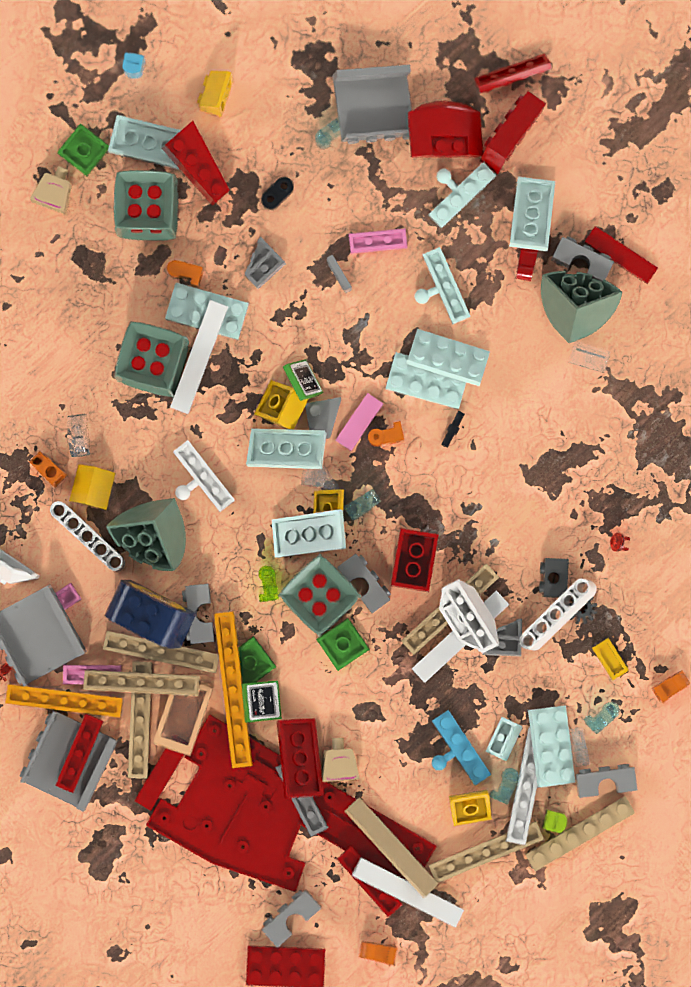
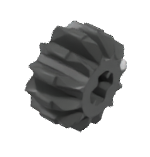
(587, 611)

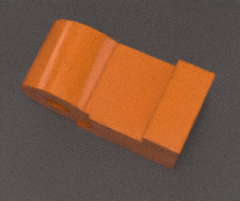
(179, 269)
(388, 436)
(47, 469)
(670, 686)
(378, 952)

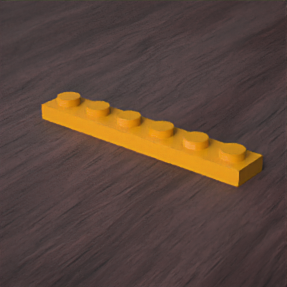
(64, 700)

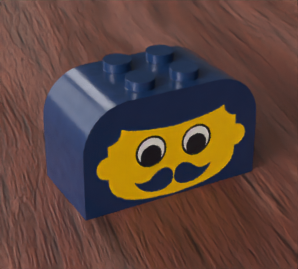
(150, 614)

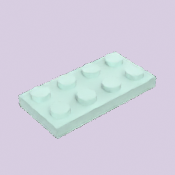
(141, 141)
(532, 213)
(190, 304)
(448, 357)
(424, 383)
(286, 448)
(308, 533)
(551, 746)

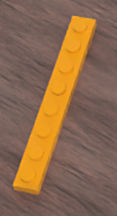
(232, 689)

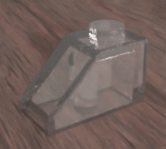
(78, 435)
(319, 479)

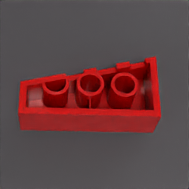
(512, 131)
(196, 162)

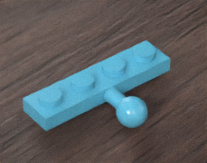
(460, 748)

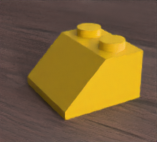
(216, 92)
(280, 405)

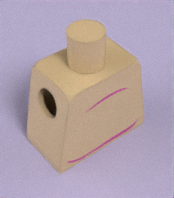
(53, 191)
(339, 763)

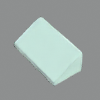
(504, 739)

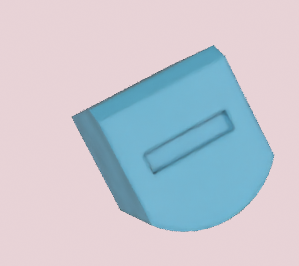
(133, 65)

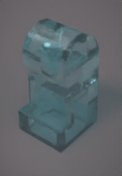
(328, 134)
(362, 505)
(607, 714)
(506, 788)

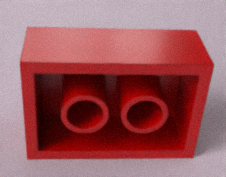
(414, 560)

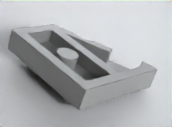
(263, 264)
(322, 414)
(508, 640)

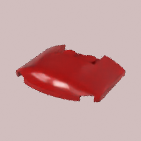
(445, 130)

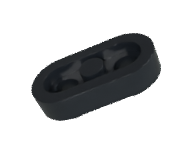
(277, 193)

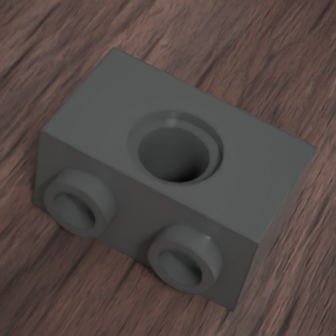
(557, 566)

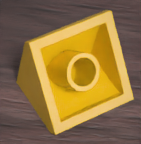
(92, 486)
(328, 500)
(470, 807)

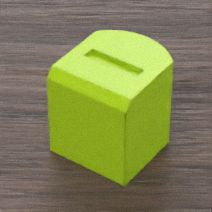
(554, 821)

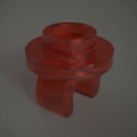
(617, 542)
(4, 669)

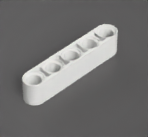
(83, 527)
(566, 614)

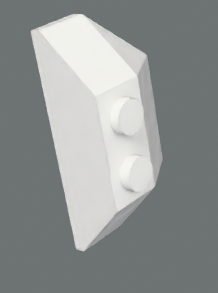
(14, 571)
(468, 616)

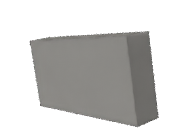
(338, 273)

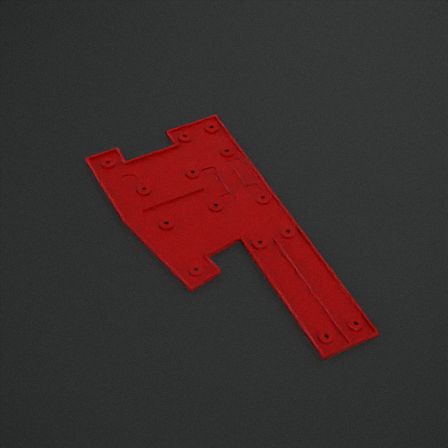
(268, 834)

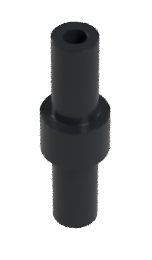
(452, 429)

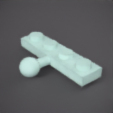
(460, 194)
(444, 285)

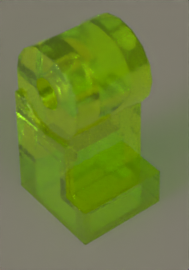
(268, 578)

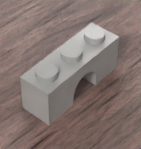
(569, 250)
(355, 568)
(195, 597)
(588, 782)
(302, 904)

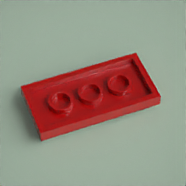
(300, 758)
(285, 966)

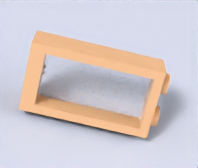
(183, 720)

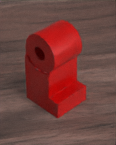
(526, 264)

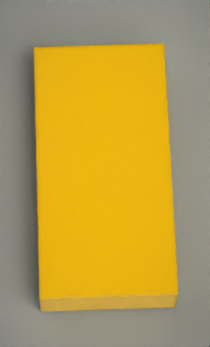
(610, 659)

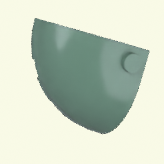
(578, 303)
(152, 534)

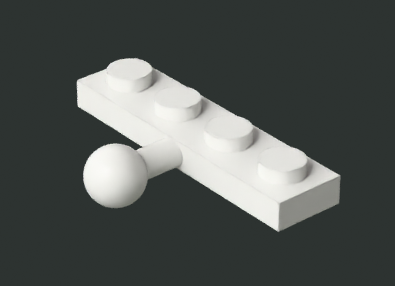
(202, 476)

